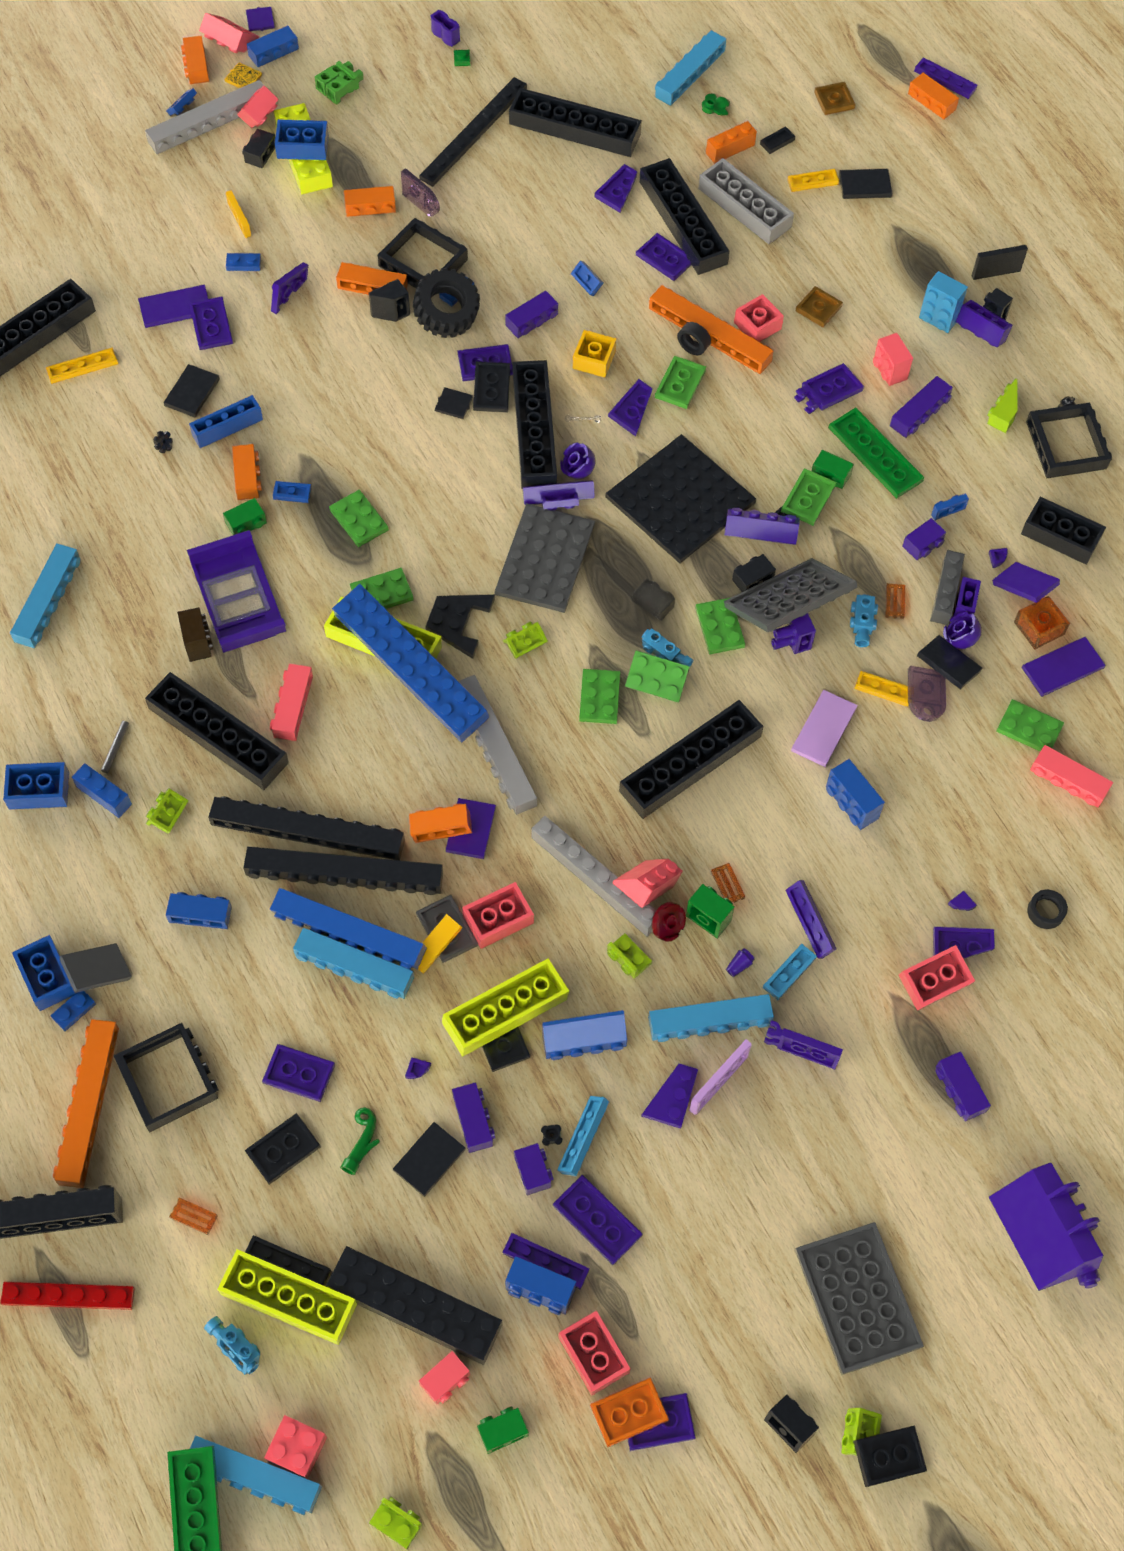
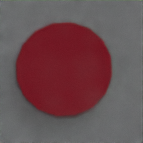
(668, 921)

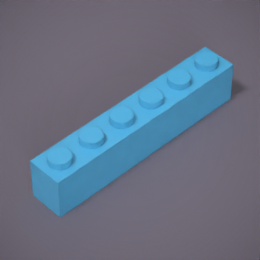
(690, 67)
(45, 596)
(353, 963)
(710, 1017)
(262, 1478)

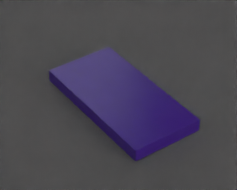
(170, 306)
(1063, 666)
(597, 1219)

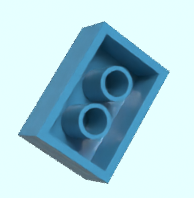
(943, 301)

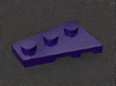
(617, 188)
(285, 285)
(631, 407)
(968, 940)
(673, 1097)

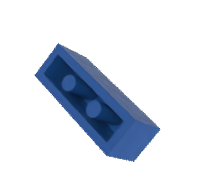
(272, 46)
(101, 790)
(198, 910)

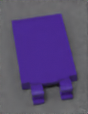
(829, 388)
(803, 1046)

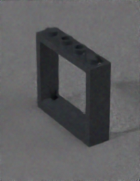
(390, 264)
(1043, 449)
(150, 1045)

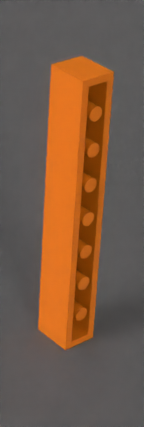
(723, 336)
(86, 1104)

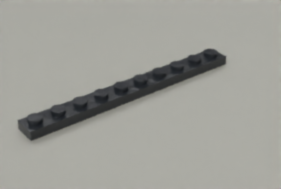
(471, 133)

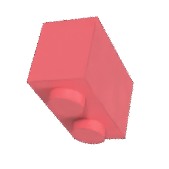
(445, 1378)

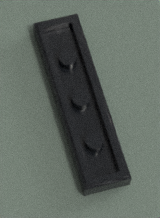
(288, 1260)

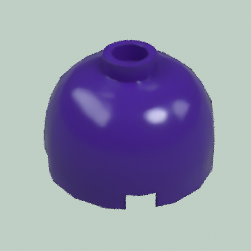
(578, 461)
(963, 630)

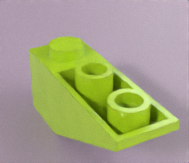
(1004, 412)

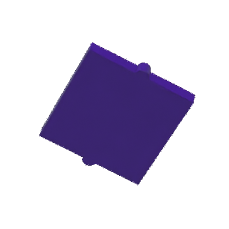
(260, 19)

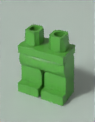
(338, 81)

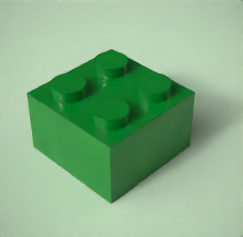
(710, 910)

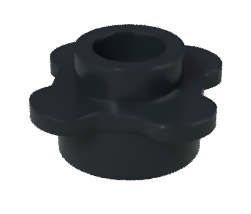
(1067, 401)
(555, 1130)

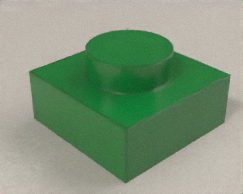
(461, 57)

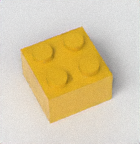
(594, 353)

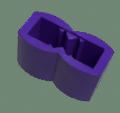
(445, 28)

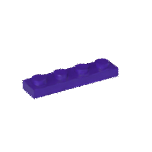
(946, 78)
(810, 919)
(545, 1258)

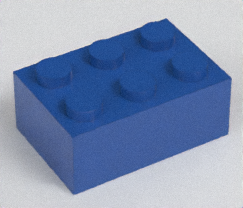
(301, 139)
(36, 785)
(854, 794)
(43, 972)
(540, 1286)

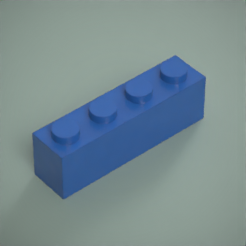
(226, 421)

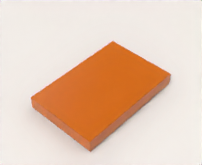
(629, 1412)

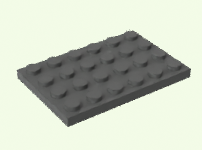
(545, 558)
(790, 595)
(858, 1298)

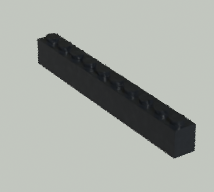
(307, 828)
(343, 870)

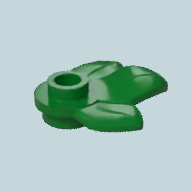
(715, 104)

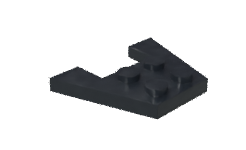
(450, 618)

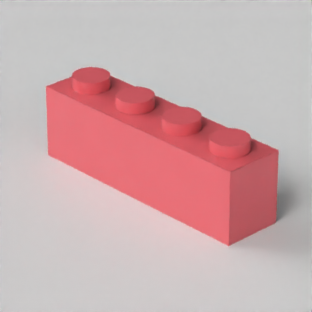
(292, 702)
(1071, 776)

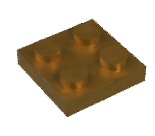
(834, 98)
(819, 306)

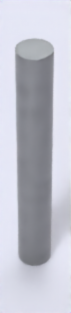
(115, 746)

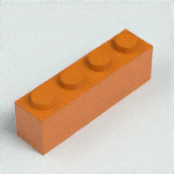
(365, 279)

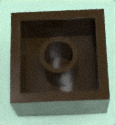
(195, 634)

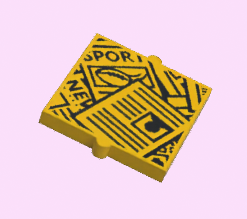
(242, 75)

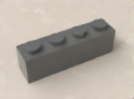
(947, 587)

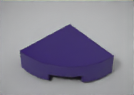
(998, 556)
(962, 902)
(417, 1068)

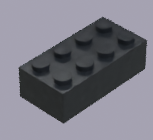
(1063, 530)

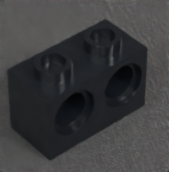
(998, 303)

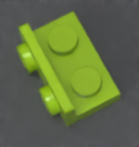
(526, 639)
(167, 810)
(628, 955)
(858, 1425)
(395, 1522)

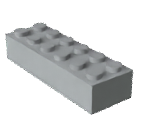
(746, 201)

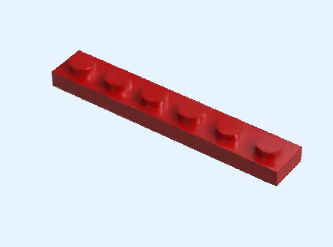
(67, 1295)

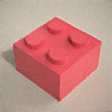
(258, 106)
(759, 318)
(892, 359)
(295, 1447)

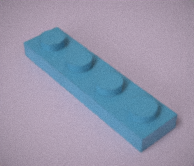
(583, 1135)

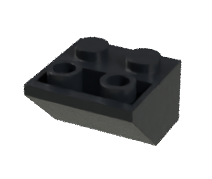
(390, 302)

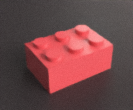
(498, 915)
(936, 977)
(594, 1353)

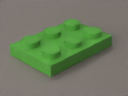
(680, 382)
(808, 496)
(358, 518)
(387, 588)
(719, 627)
(657, 676)
(599, 696)
(1029, 726)

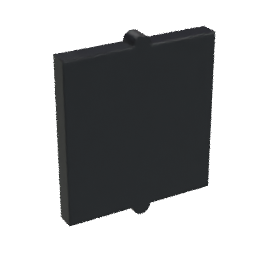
(453, 403)

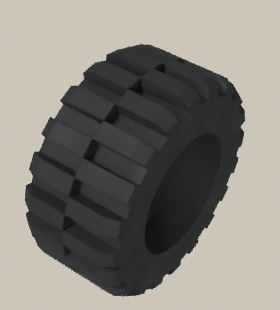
(455, 285)

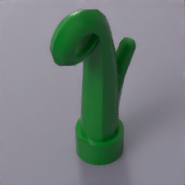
(363, 1146)

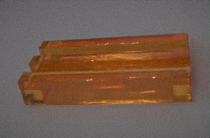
(894, 613)
(734, 898)
(177, 1208)

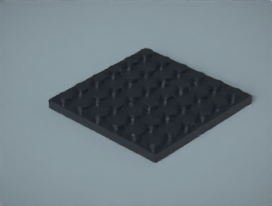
(679, 498)

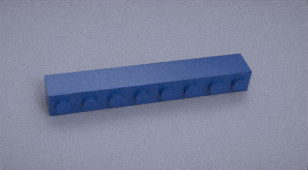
(348, 928)

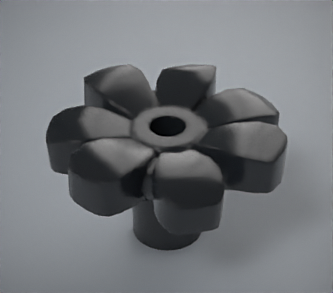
(162, 441)

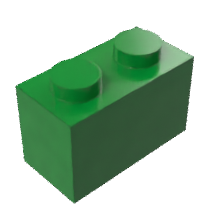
(833, 468)
(245, 517)
(502, 1430)

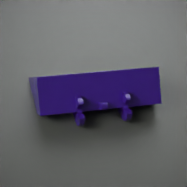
(1048, 1227)

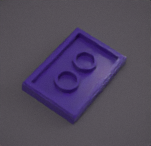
(664, 256)
(211, 323)
(468, 359)
(1026, 582)
(475, 843)
(298, 1072)
(676, 1430)

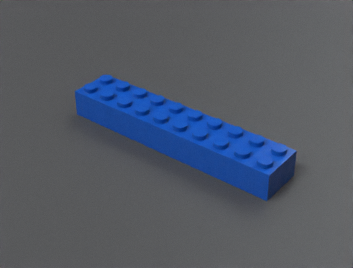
(411, 663)

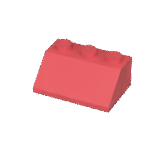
(226, 33)
(649, 880)

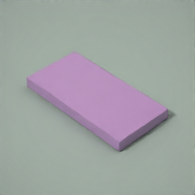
(824, 728)
(720, 1077)

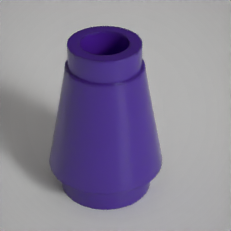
(740, 962)

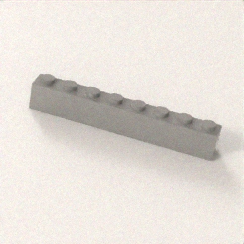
(200, 119)
(501, 755)
(591, 873)

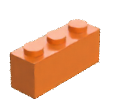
(194, 60)
(933, 95)
(731, 142)
(369, 201)
(246, 471)
(440, 823)

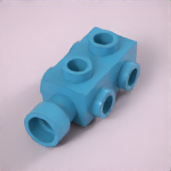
(863, 620)
(661, 648)
(240, 1348)

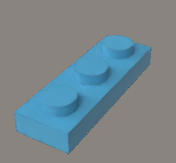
(789, 972)

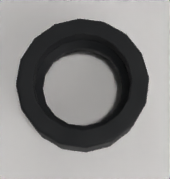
(698, 333)
(1054, 897)

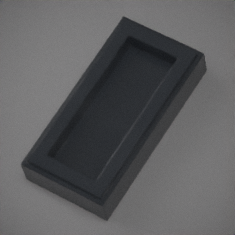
(777, 140)

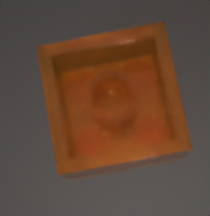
(1041, 622)

